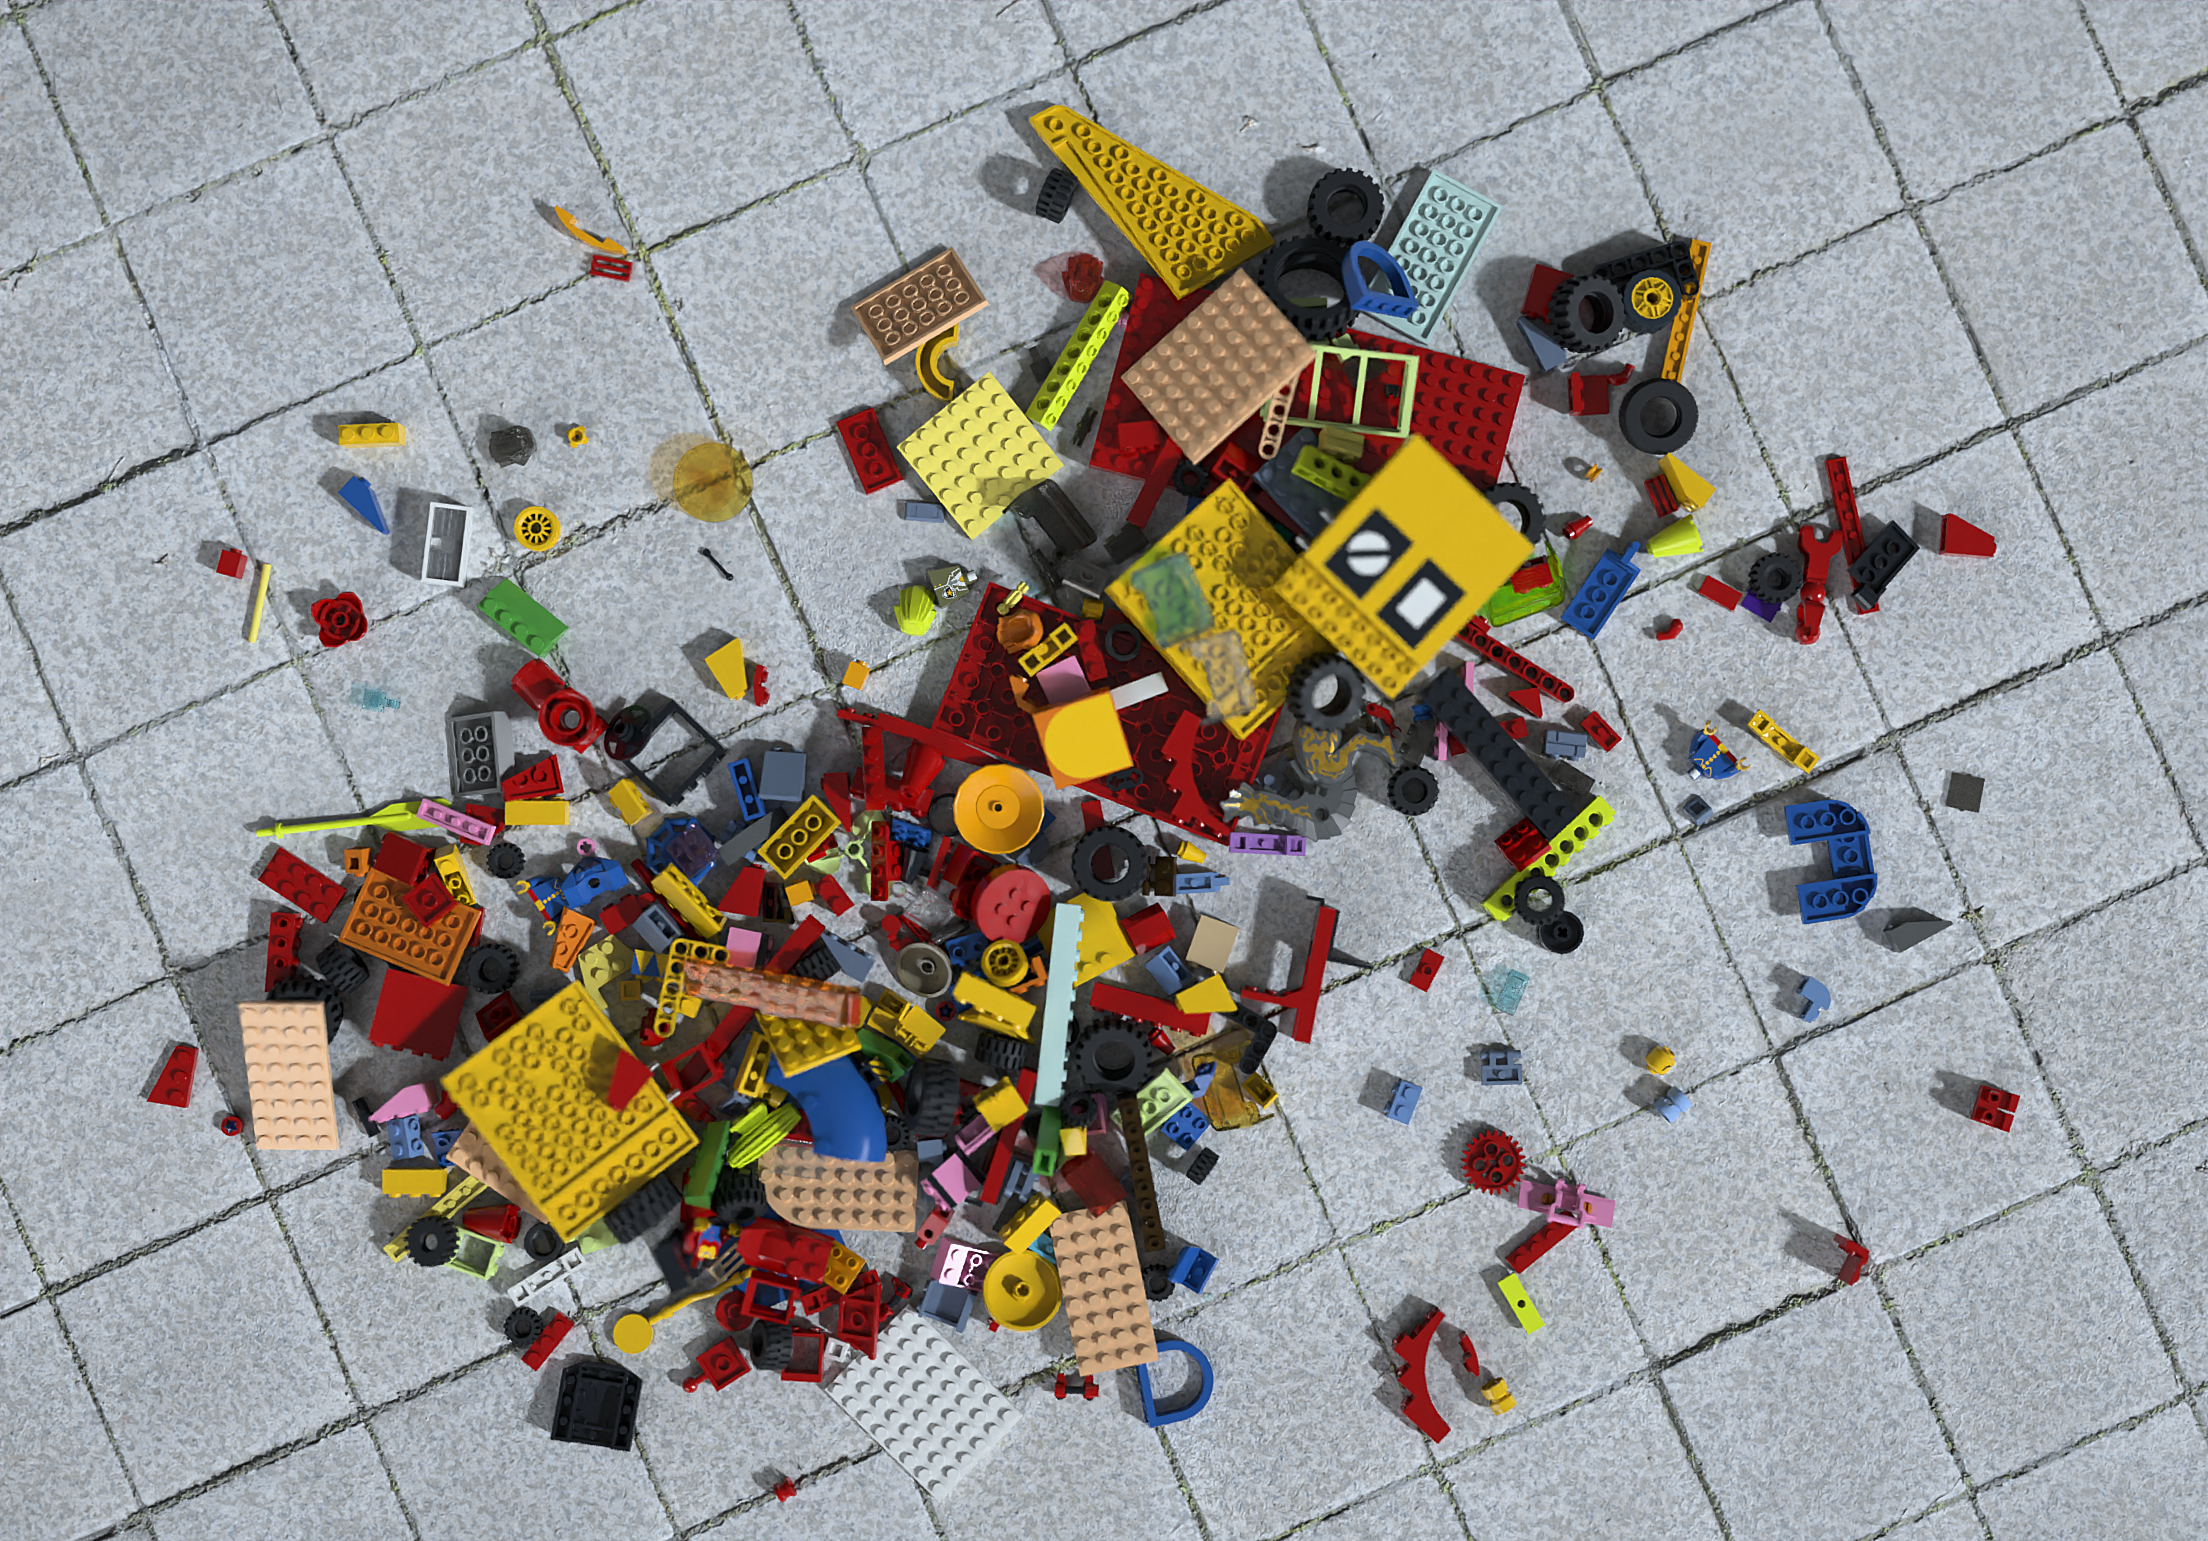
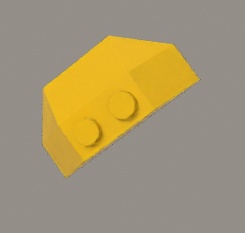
(986, 1021)

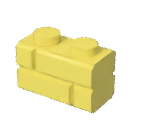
(1341, 444)

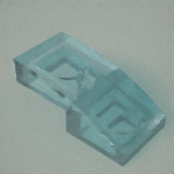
(1512, 992)

